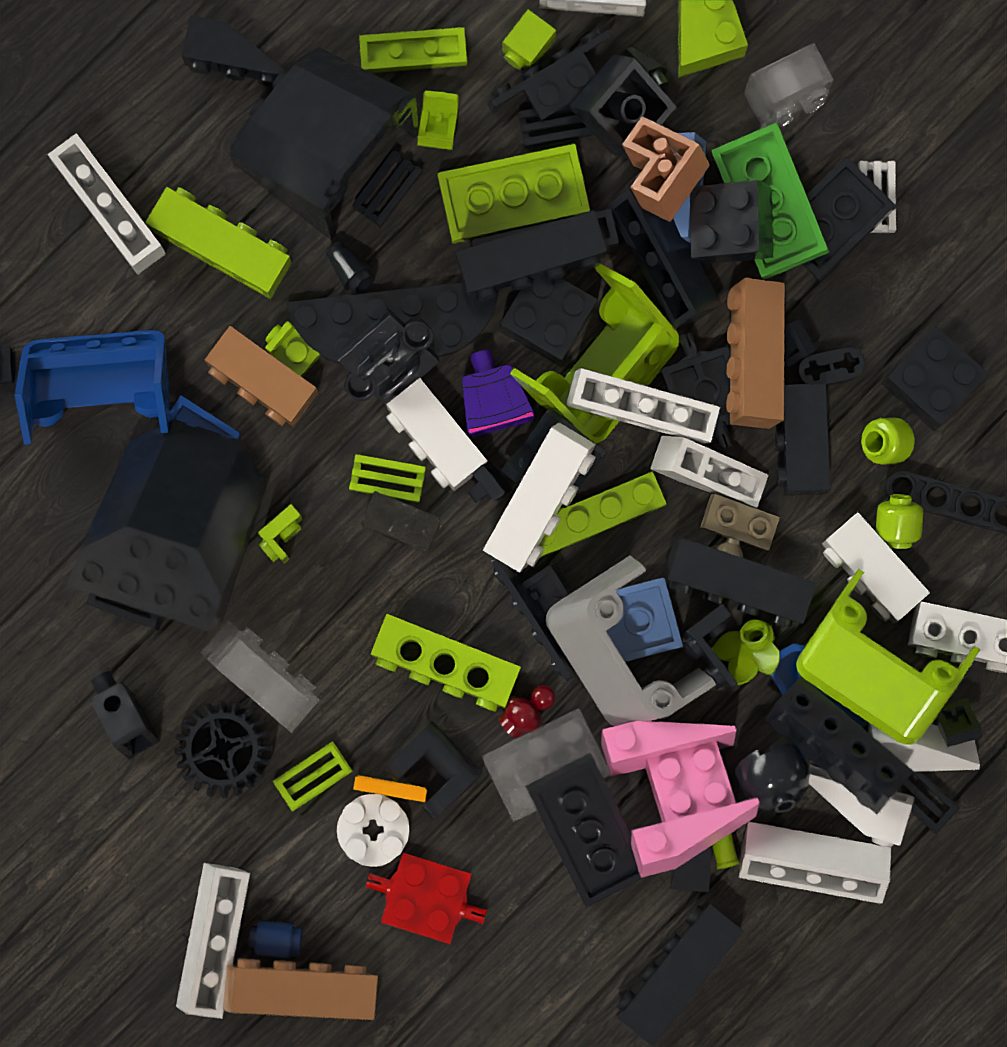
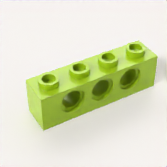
(397, 632)

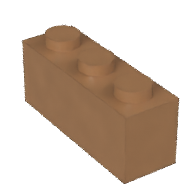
(260, 377)

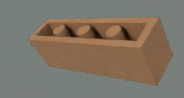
(756, 353)
(300, 991)

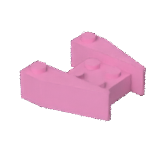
(686, 784)

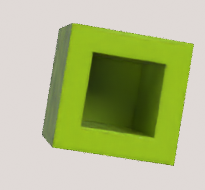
(528, 41)

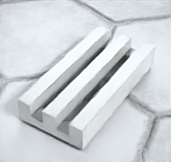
(889, 167)

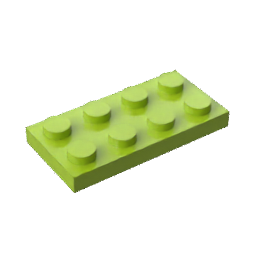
(513, 193)

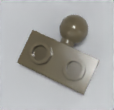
(739, 525)

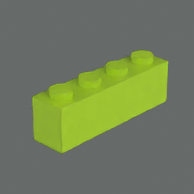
(219, 242)

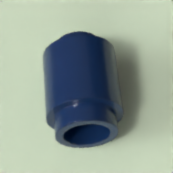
(275, 939)

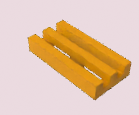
(390, 788)

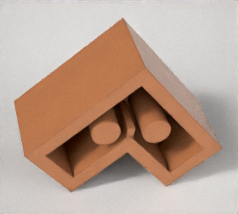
(668, 165)

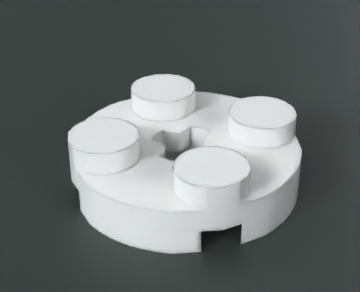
(388, 844)

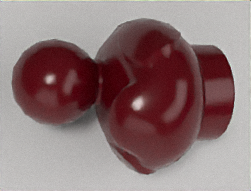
(523, 714)

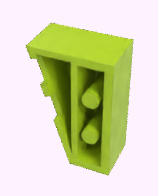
(708, 34)

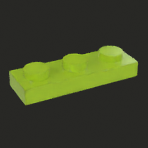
(413, 50)

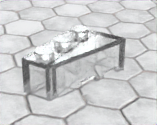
(261, 675)

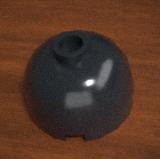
(774, 778)

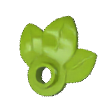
(747, 656)

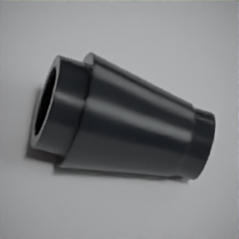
(350, 268)

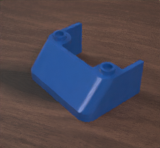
(91, 373)

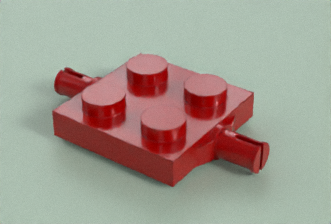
(426, 898)

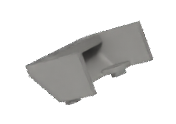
(580, 630)

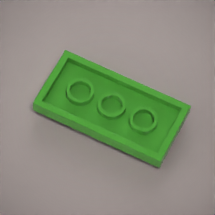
(795, 228)

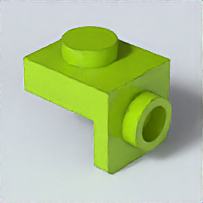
(438, 120)

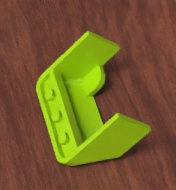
(629, 348)
(872, 678)

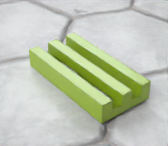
(388, 464)
(286, 793)

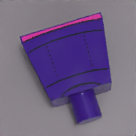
(493, 397)

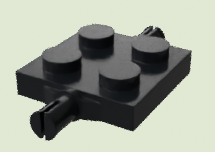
(704, 379)

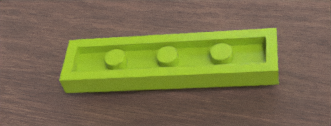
(604, 512)

